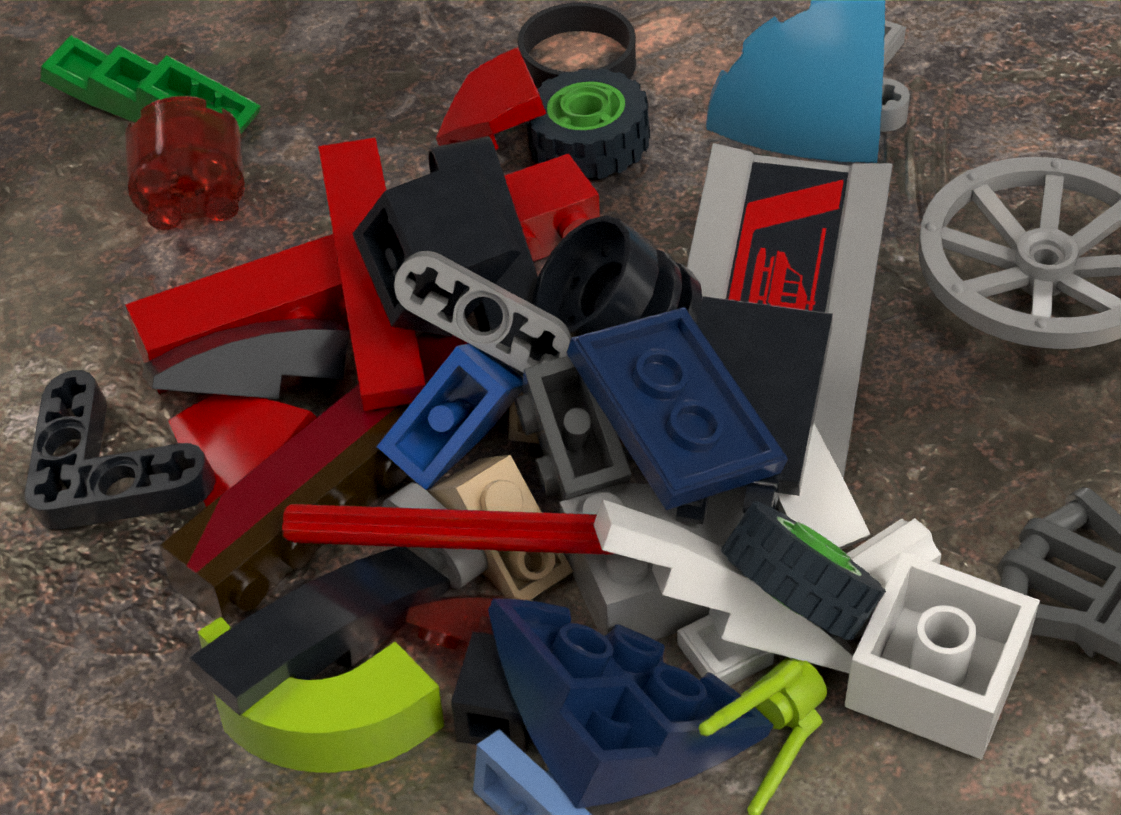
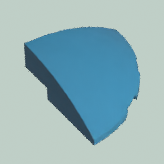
(808, 84)

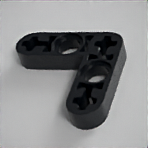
(164, 476)

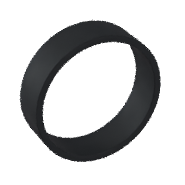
(577, 17)

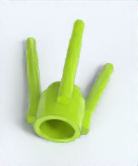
(785, 698)

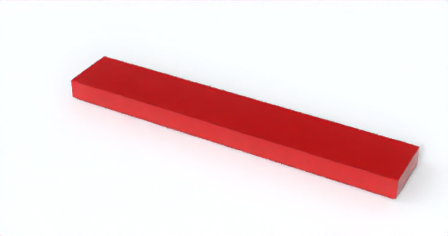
(384, 355)

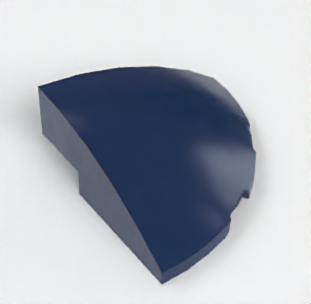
(610, 707)

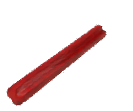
(442, 528)

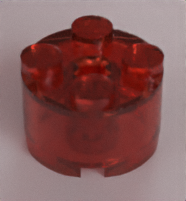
(184, 162)

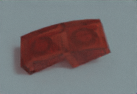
(451, 617)

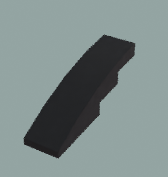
(315, 625)

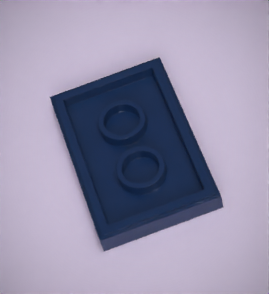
(676, 407)

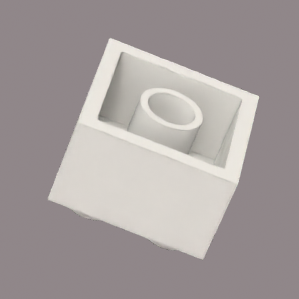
(941, 654)

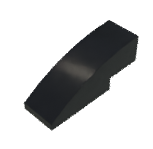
(252, 358)

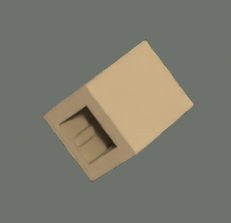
(499, 486)

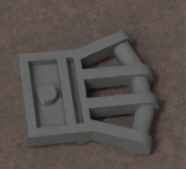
(1098, 612)

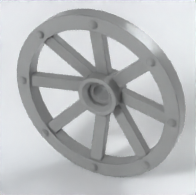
(1040, 259)

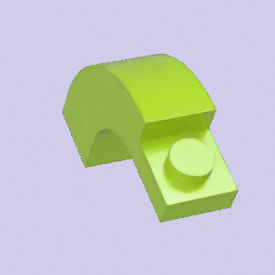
(341, 719)

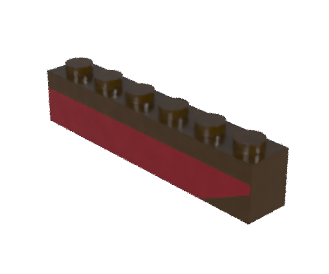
(237, 546)

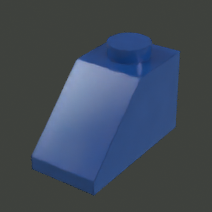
(451, 414)

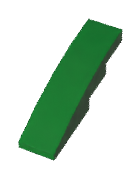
(128, 83)

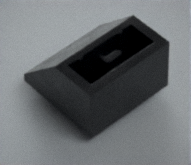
(442, 214)

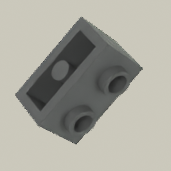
(573, 432)

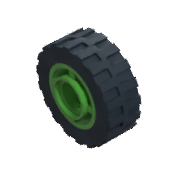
(594, 118)
(803, 570)

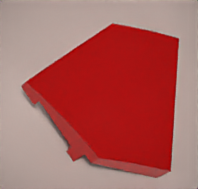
(492, 100)
(237, 433)

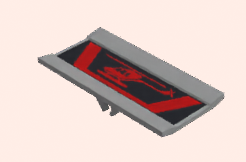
(798, 241)

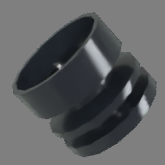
(612, 277)

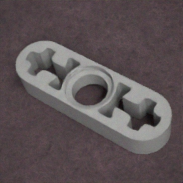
(448, 275)

